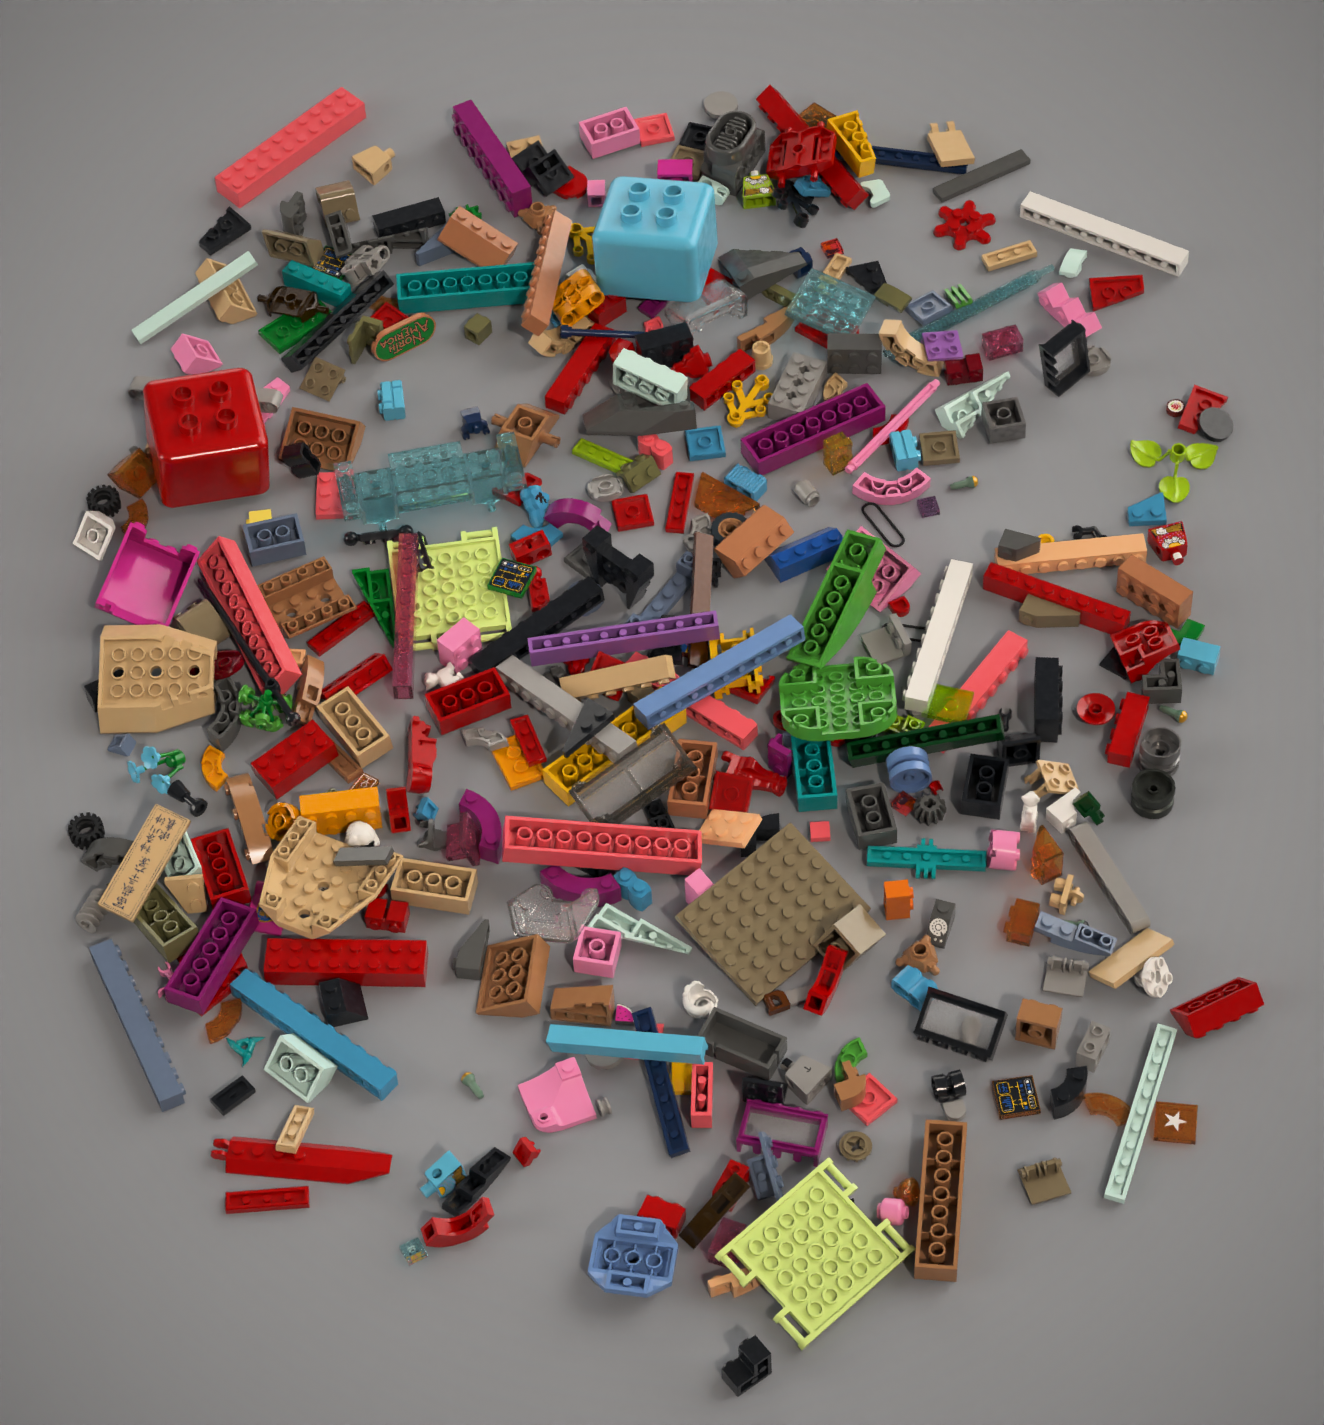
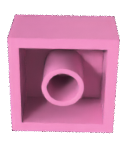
(459, 644)
(597, 952)

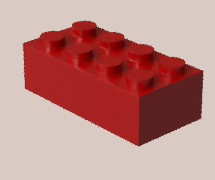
(468, 701)
(294, 759)
(221, 867)

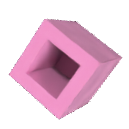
(596, 193)

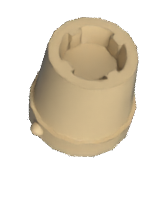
(762, 354)

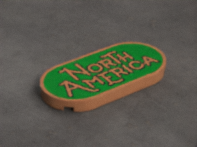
(403, 336)

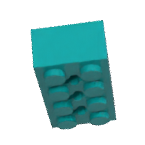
(814, 775)

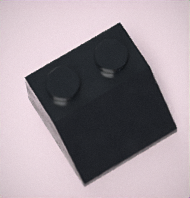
(1020, 749)
(343, 1002)

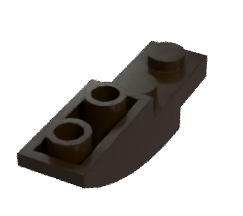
(714, 1210)

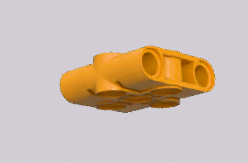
(576, 298)

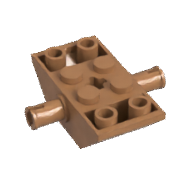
(530, 429)

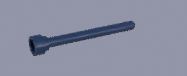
(566, 332)

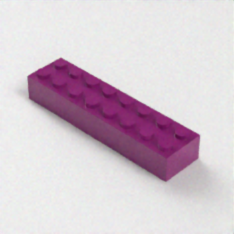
(491, 157)
(806, 430)

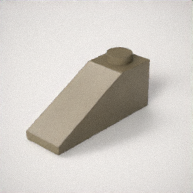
(1046, 614)

